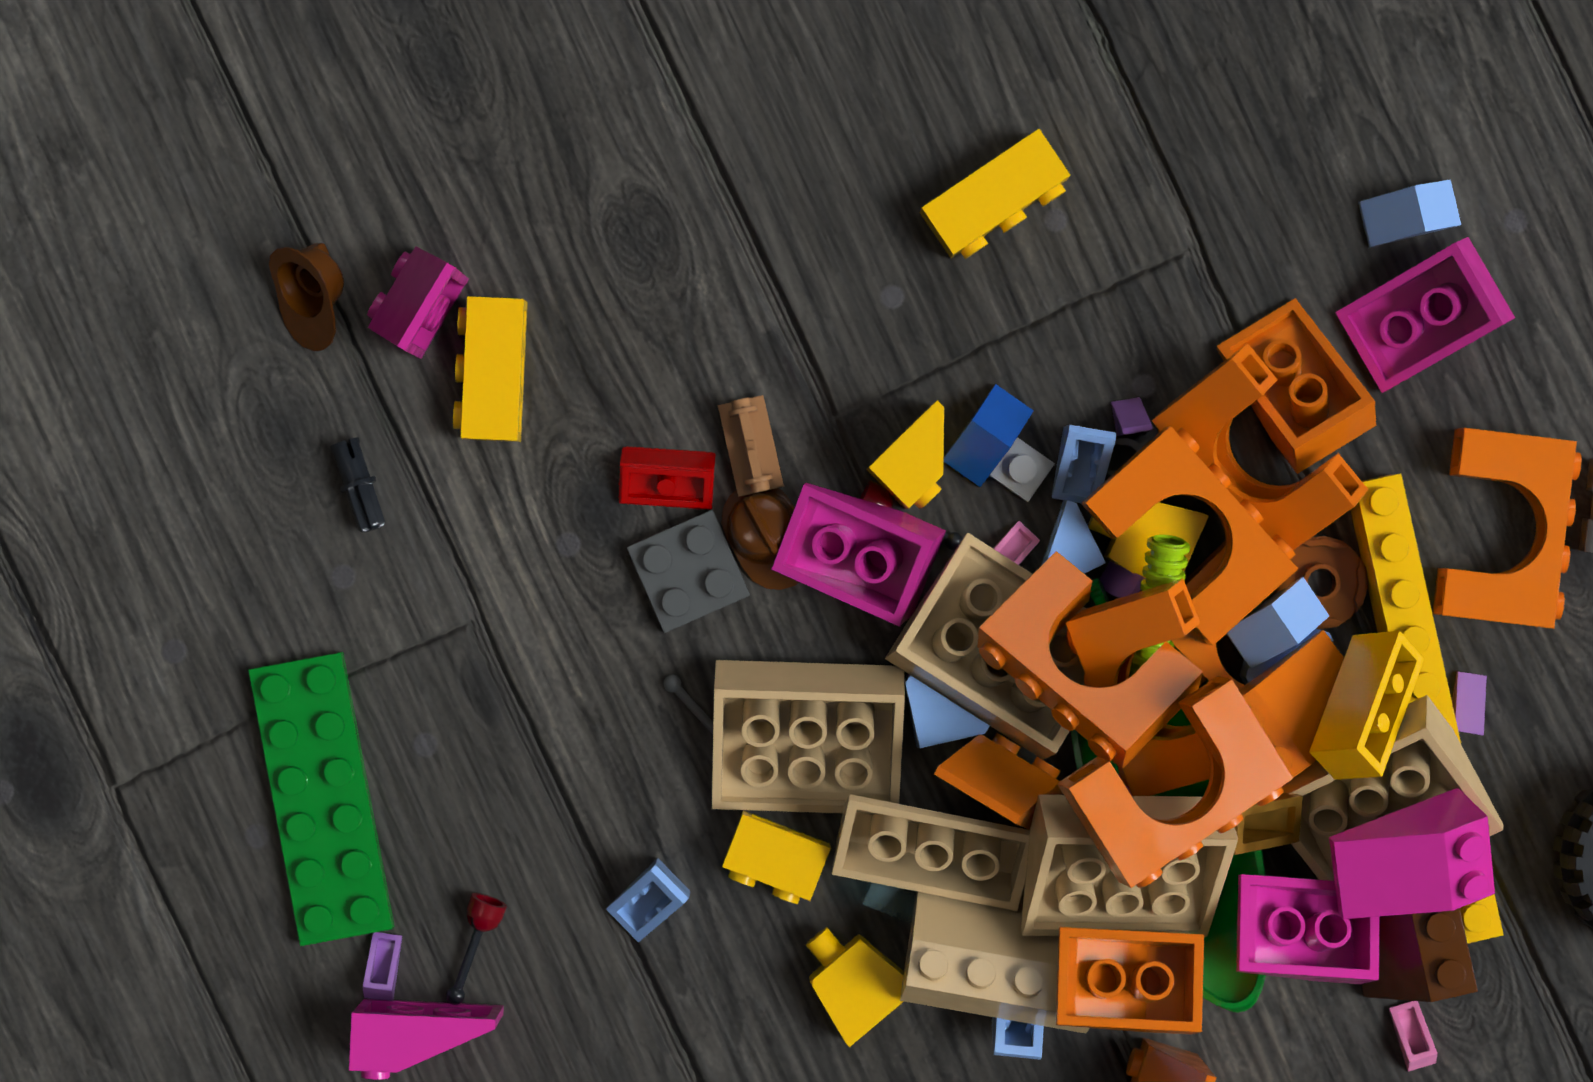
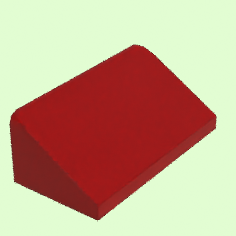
(666, 477)

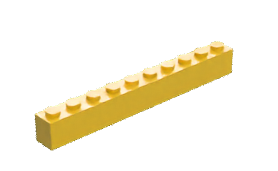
(1403, 604)

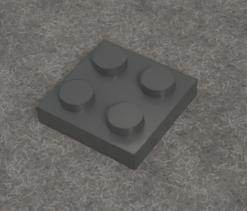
(688, 571)

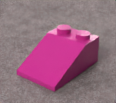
(416, 301)
(1425, 314)
(859, 552)
(1414, 860)
(1297, 933)
(403, 1033)

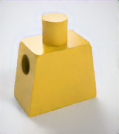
(1131, 546)
(854, 983)

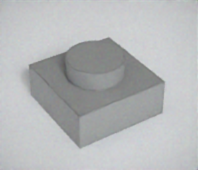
(1022, 470)

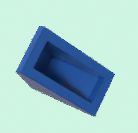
(988, 435)

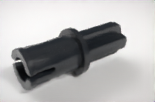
(358, 485)

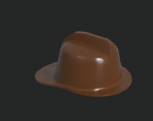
(306, 290)
(755, 532)

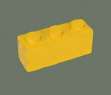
(996, 195)
(491, 369)
(1367, 705)

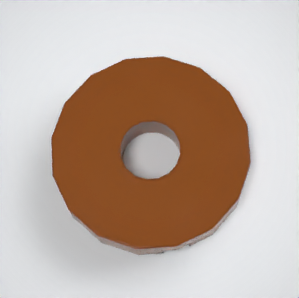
(1347, 575)

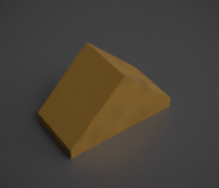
(1270, 824)

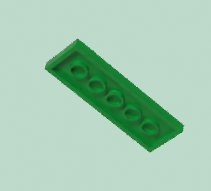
(321, 799)

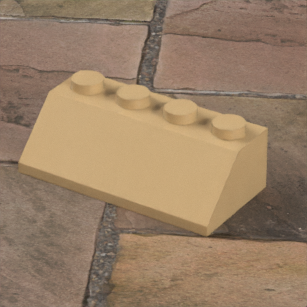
(931, 852)

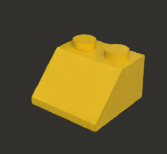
(914, 460)

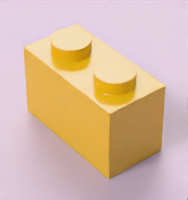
(776, 857)

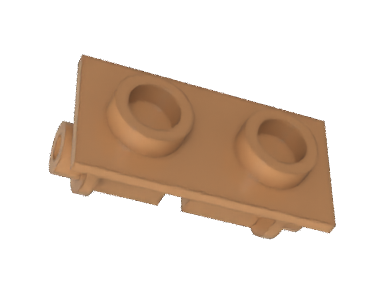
(750, 445)

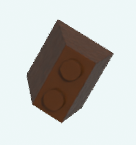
(1422, 958)

